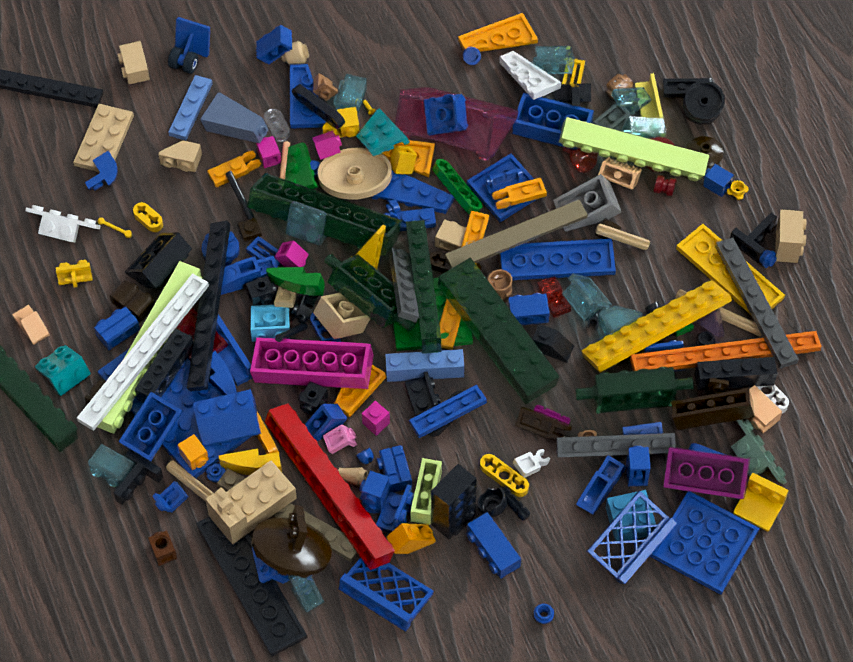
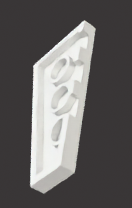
(529, 76)

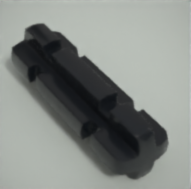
(516, 505)

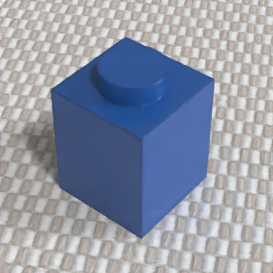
(718, 180)

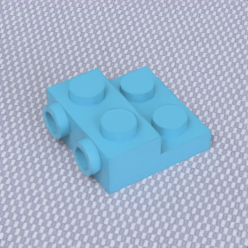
(268, 321)

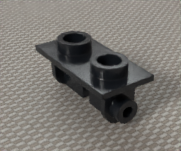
(301, 310)

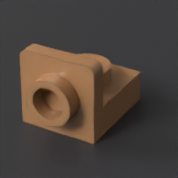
(323, 87)

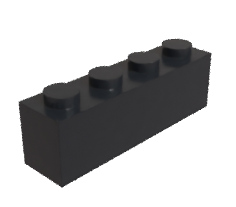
(738, 372)

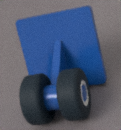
(194, 40)

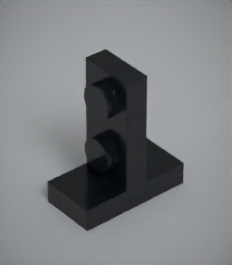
(573, 93)
(751, 244)
(136, 476)

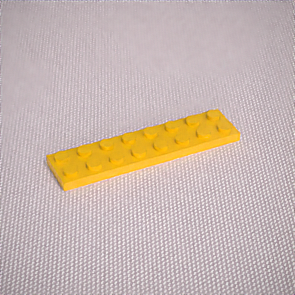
(656, 325)

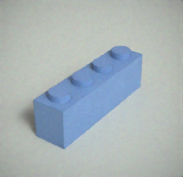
(413, 364)

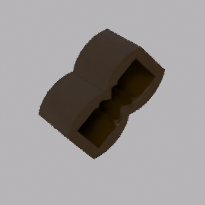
(136, 301)

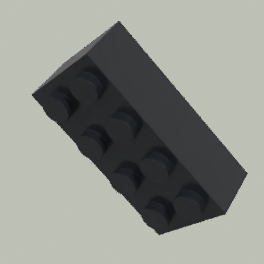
(453, 501)

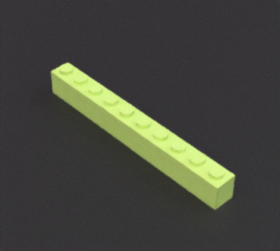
(182, 272)

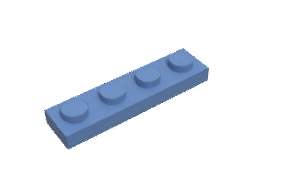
(190, 107)

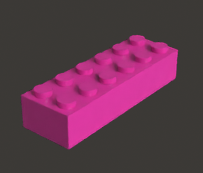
(314, 361)

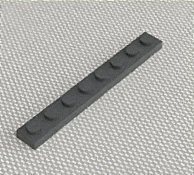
(756, 303)

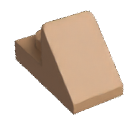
(31, 324)

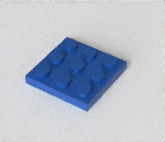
(478, 186)

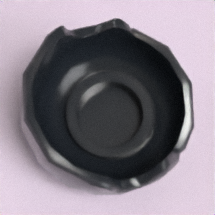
(492, 501)

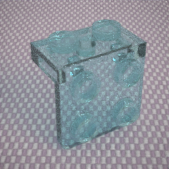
(306, 223)

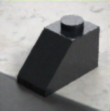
(552, 343)

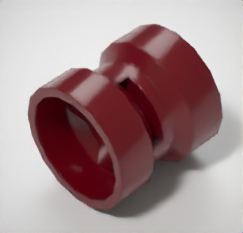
(666, 186)

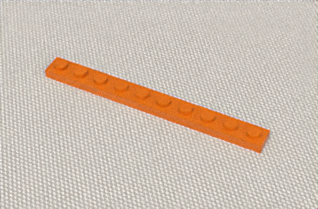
(744, 349)

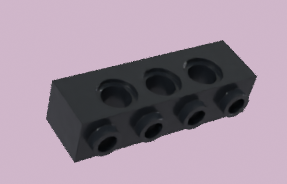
(165, 366)

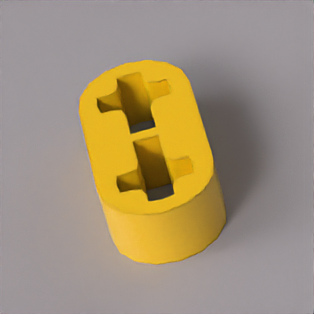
(145, 219)

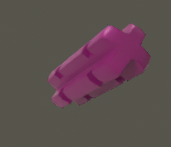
(548, 412)

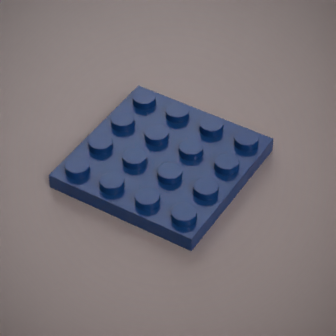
(705, 542)

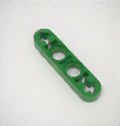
(445, 172)

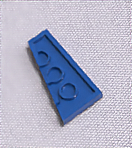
(415, 193)

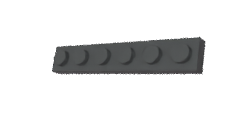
(403, 284)
(613, 444)

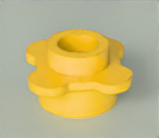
(737, 185)

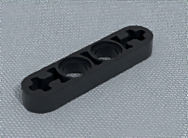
(318, 106)

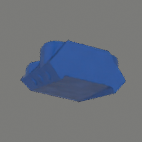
(445, 114)

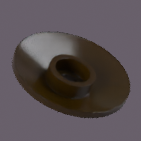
(714, 149)

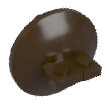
(291, 545)

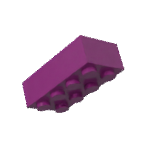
(706, 472)

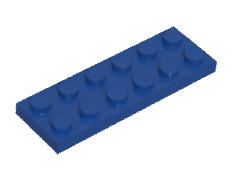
(559, 259)

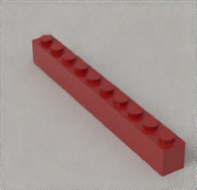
(329, 486)

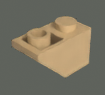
(181, 155)

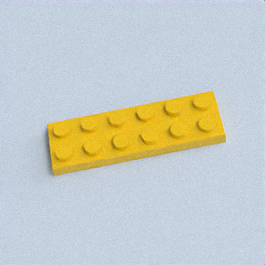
(701, 251)

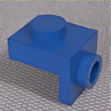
(170, 498)

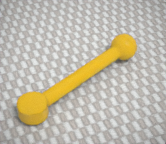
(128, 234)

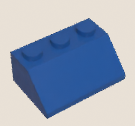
(227, 418)
(150, 426)

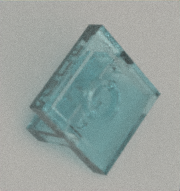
(585, 296)

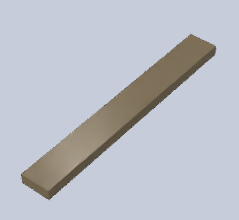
(518, 234)

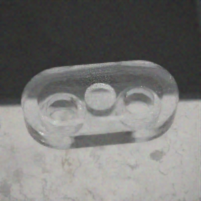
(277, 126)

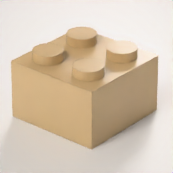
(790, 236)
(340, 316)

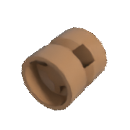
(502, 283)

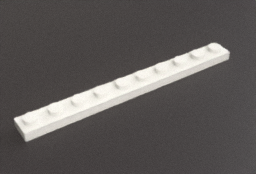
(142, 352)

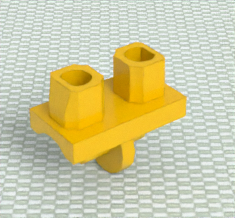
(74, 273)

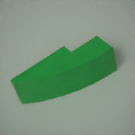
(297, 280)

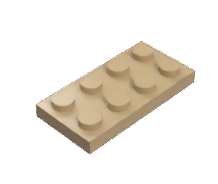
(103, 134)

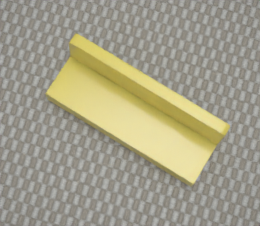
(652, 109)

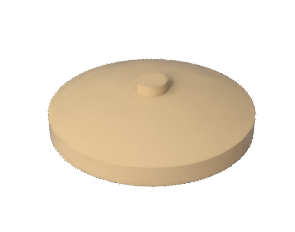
(354, 174)

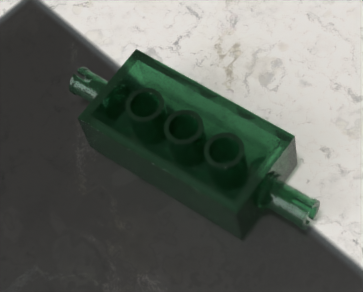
(366, 289)
(634, 389)

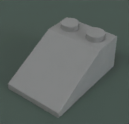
(597, 199)

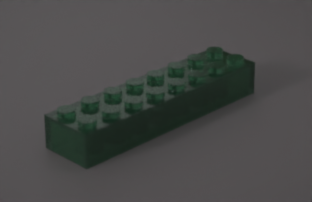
(343, 219)
(498, 330)

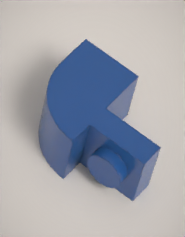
(107, 169)

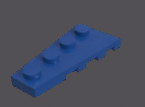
(299, 114)

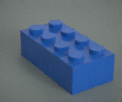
(544, 118)

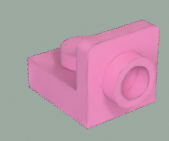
(339, 438)

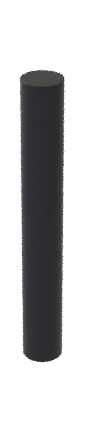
(239, 194)
(291, 332)

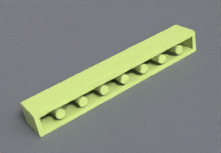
(633, 149)

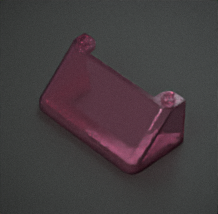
(486, 121)

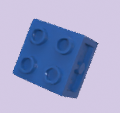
(395, 510)

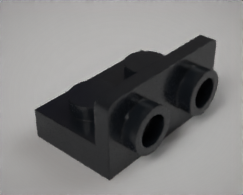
(422, 394)

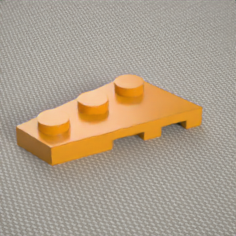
(352, 398)

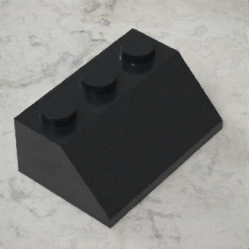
(159, 260)

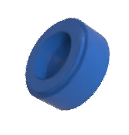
(471, 55)

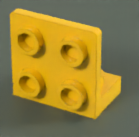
(761, 502)

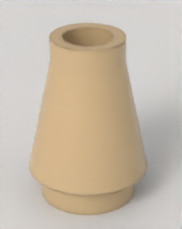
(353, 475)

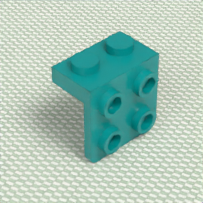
(63, 369)

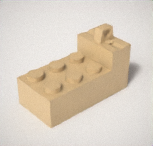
(250, 501)

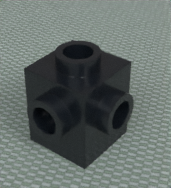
(261, 291)
(312, 398)

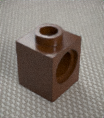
(162, 555)

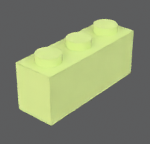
(428, 478)

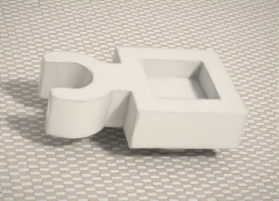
(529, 464)

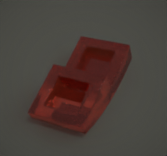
(557, 302)

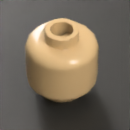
(297, 55)

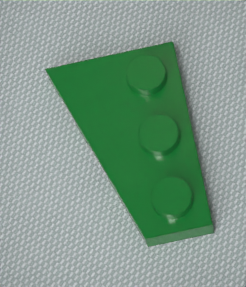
(298, 166)

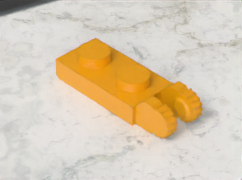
(235, 165)
(520, 193)

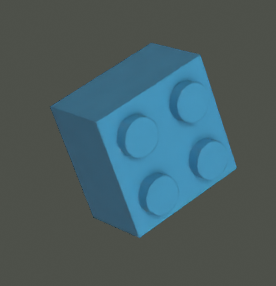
(617, 503)

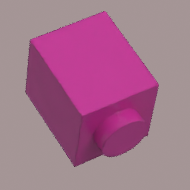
(327, 144)
(268, 152)
(291, 255)
(375, 418)

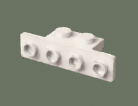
(59, 226)

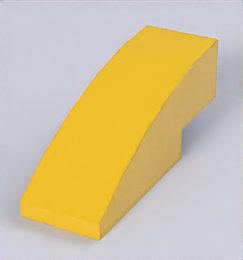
(248, 461)

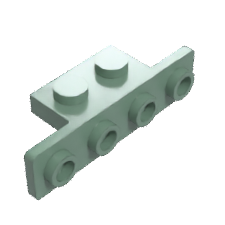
(752, 447)

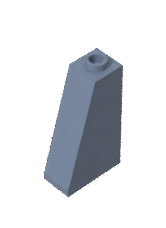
(233, 120)

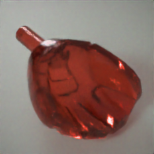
(581, 160)

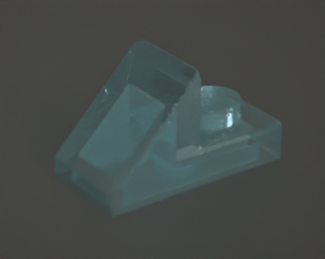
(631, 98)
(306, 592)

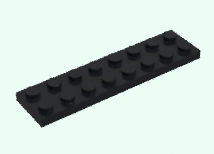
(261, 601)

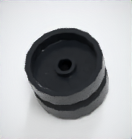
(713, 102)

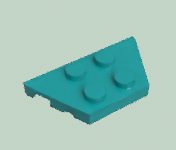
(380, 134)

